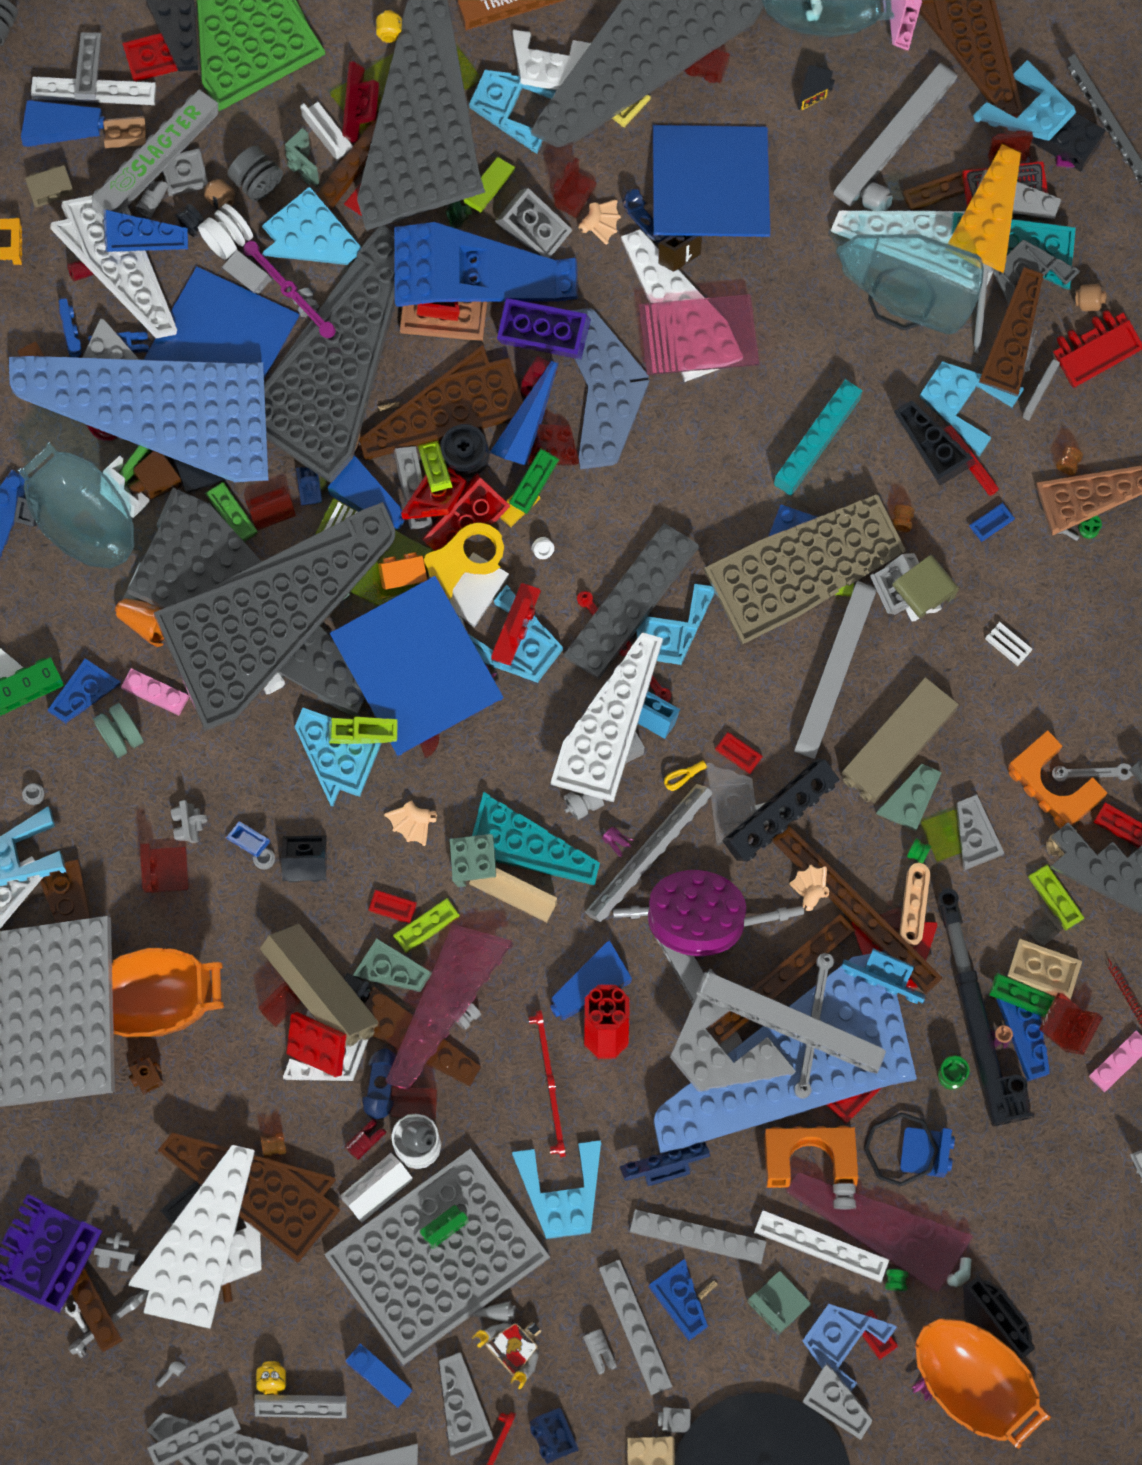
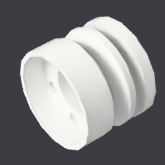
(227, 230)
(409, 1157)

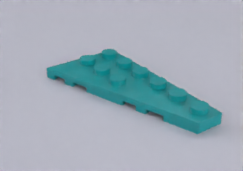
(1053, 239)
(530, 846)

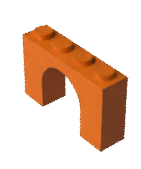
(1064, 809)
(836, 1142)

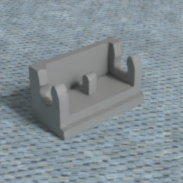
(247, 272)
(890, 597)

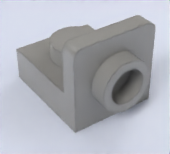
(674, 1420)

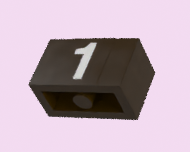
(678, 251)

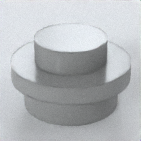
(33, 794)
(265, 859)

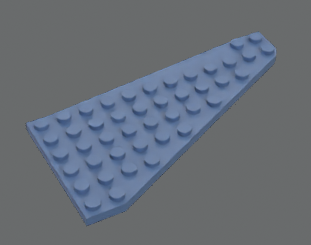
(847, 1005)

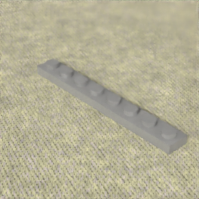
(648, 852)

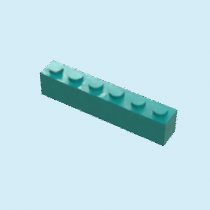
(818, 437)

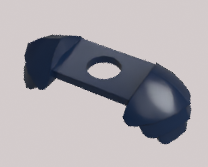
(634, 208)
(377, 1101)

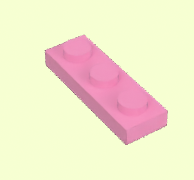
(155, 692)
(1118, 1062)

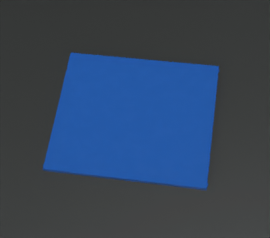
(711, 181)
(224, 325)
(417, 664)

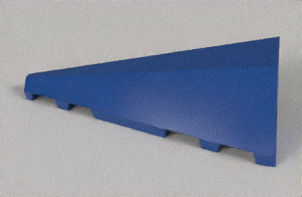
(519, 436)

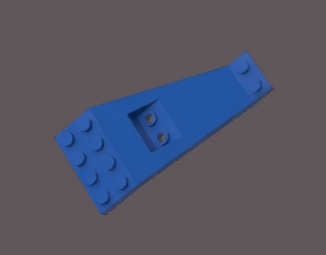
(437, 267)

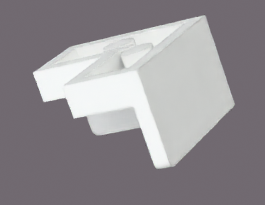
(134, 503)

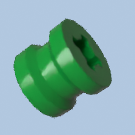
(1094, 522)
(919, 851)
(896, 1280)

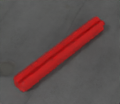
(977, 469)

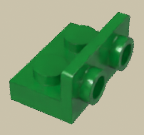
(444, 1226)

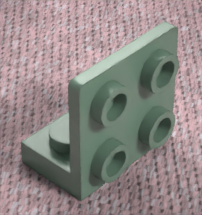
(297, 152)
(472, 858)
(778, 1302)

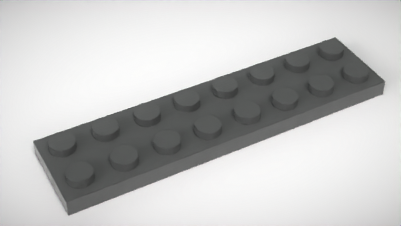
(1106, 117)
(631, 601)

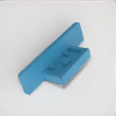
(888, 972)

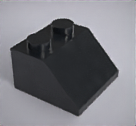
(304, 858)

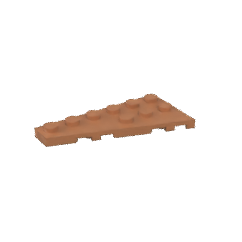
(1085, 496)

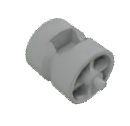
(580, 803)

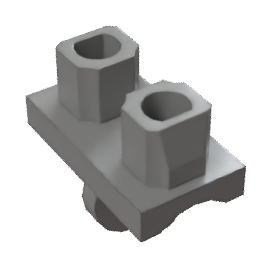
(191, 822)
(125, 1255)

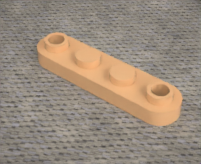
(915, 904)

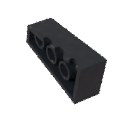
(938, 450)

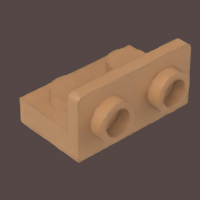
(125, 132)

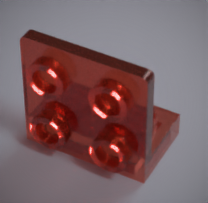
(1019, 142)
(572, 189)
(557, 441)
(163, 869)
(1070, 1025)

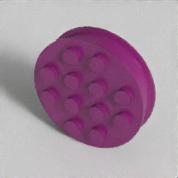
(696, 912)

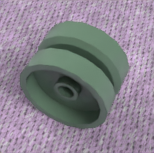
(118, 730)

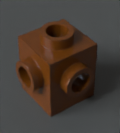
(148, 1082)

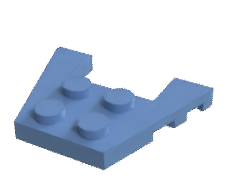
(837, 1333)

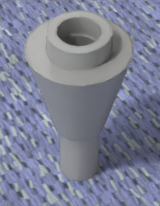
(501, 1312)

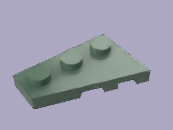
(911, 799)
(391, 968)

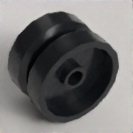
(466, 438)

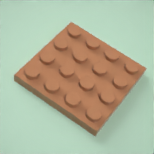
(469, 324)

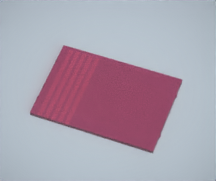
(698, 334)

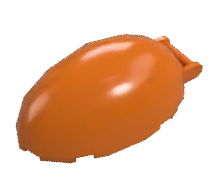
(162, 991)
(978, 1380)

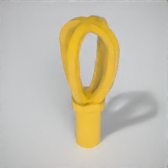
(690, 771)

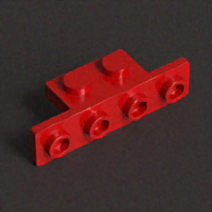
(516, 624)

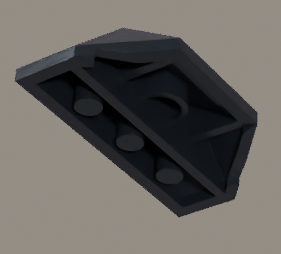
(993, 1311)

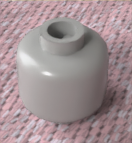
(876, 197)

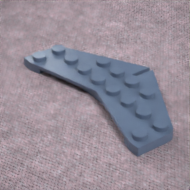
(610, 396)

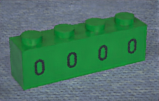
(28, 685)

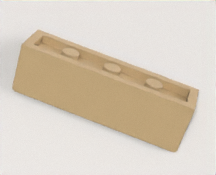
(518, 894)

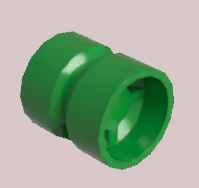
(953, 1072)

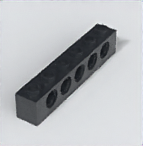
(738, 839)

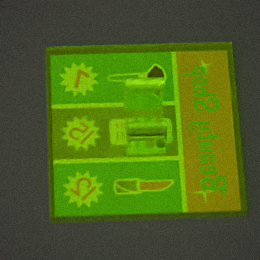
(943, 835)

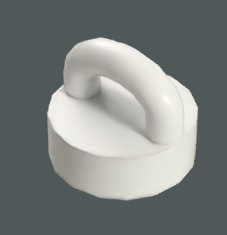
(543, 548)

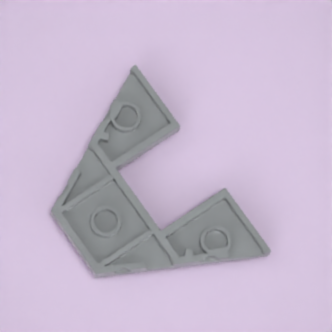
(707, 1063)

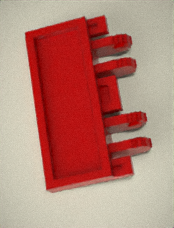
(1099, 350)

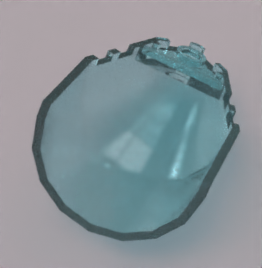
(916, 277)

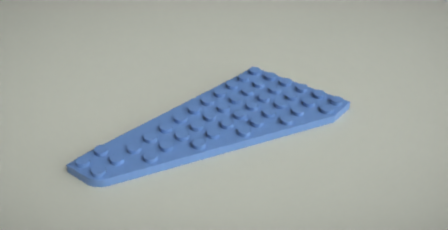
(178, 408)

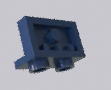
(553, 1435)

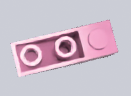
(904, 21)

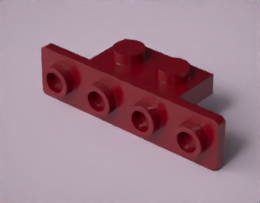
(359, 102)

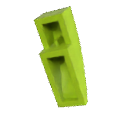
(362, 730)

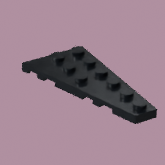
(178, 29)

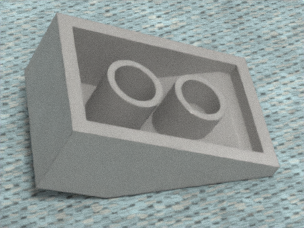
(533, 224)

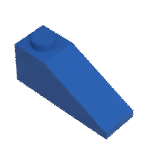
(378, 1375)

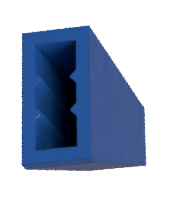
(59, 122)
(361, 490)
(601, 969)

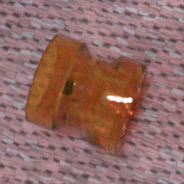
(1069, 461)
(902, 519)
(273, 1145)

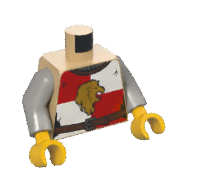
(512, 1348)

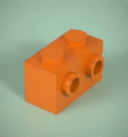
(402, 571)

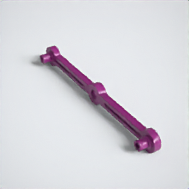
(326, 329)

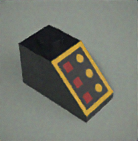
(816, 86)

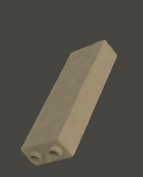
(899, 741)
(318, 984)

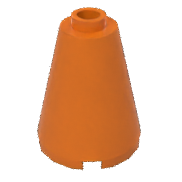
(140, 618)

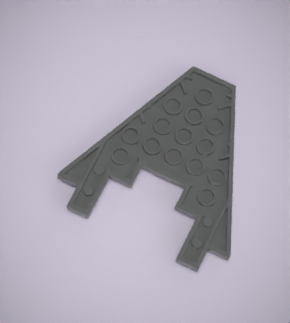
(1107, 872)

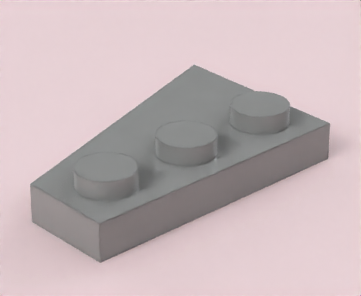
(976, 834)
(838, 1403)

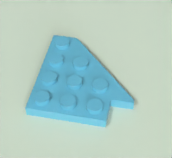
(309, 233)
(336, 765)

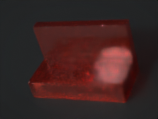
(270, 508)
(279, 1004)
(414, 1101)

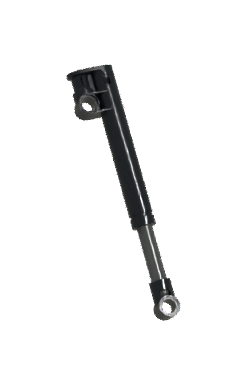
(1002, 1101)

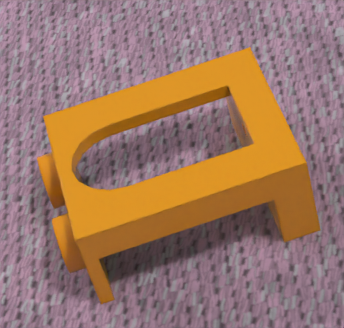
(15, 251)

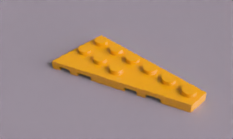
(988, 217)

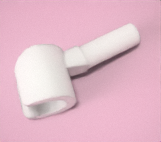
(76, 1314)

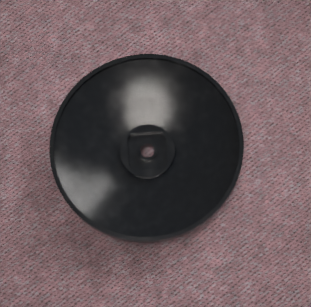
(760, 1432)

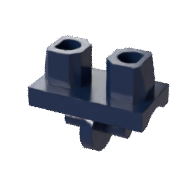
(308, 486)

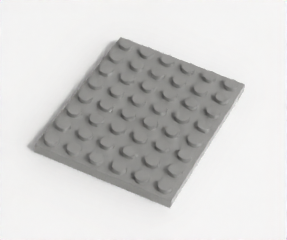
(56, 1012)
(423, 1292)

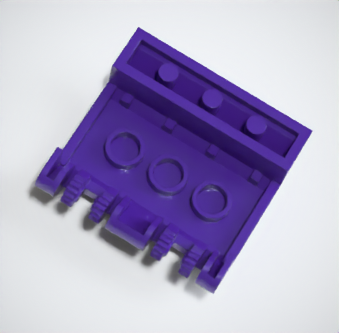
(46, 1254)

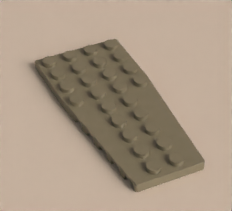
(802, 566)

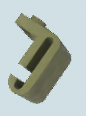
(926, 586)

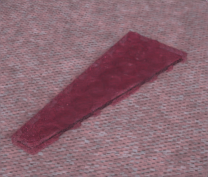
(456, 978)
(904, 1239)

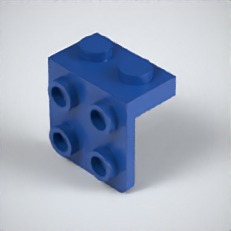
(918, 1151)

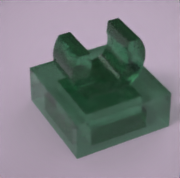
(457, 214)

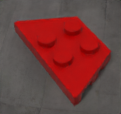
(437, 503)

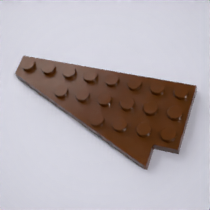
(977, 42)
(466, 394)
(278, 1201)

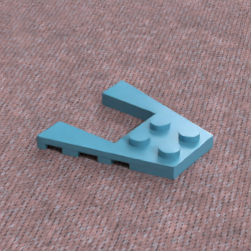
(496, 99)
(1042, 117)
(948, 393)
(676, 634)
(534, 653)
(9, 861)
(562, 1211)

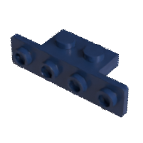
(666, 1165)

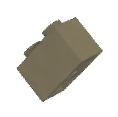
(49, 186)

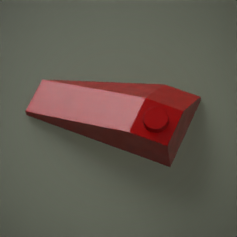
(476, 505)

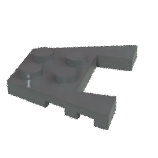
(1032, 258)

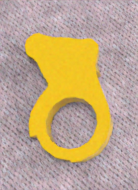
(451, 562)

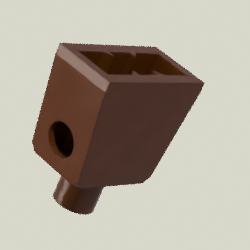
(154, 476)

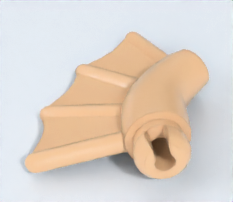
(601, 220)
(412, 822)
(811, 885)

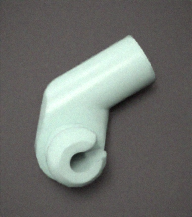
(816, 11)
(962, 1275)

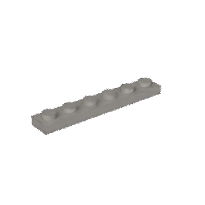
(698, 1236)
(635, 1327)

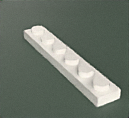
(107, 91)
(821, 1246)

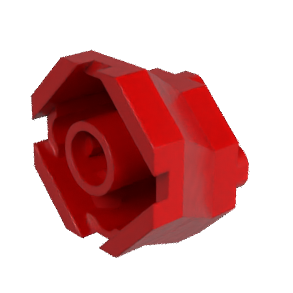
(606, 1021)

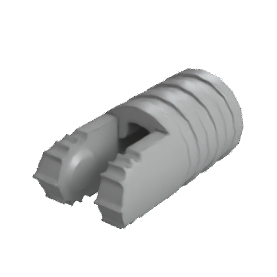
(151, 198)
(596, 1346)

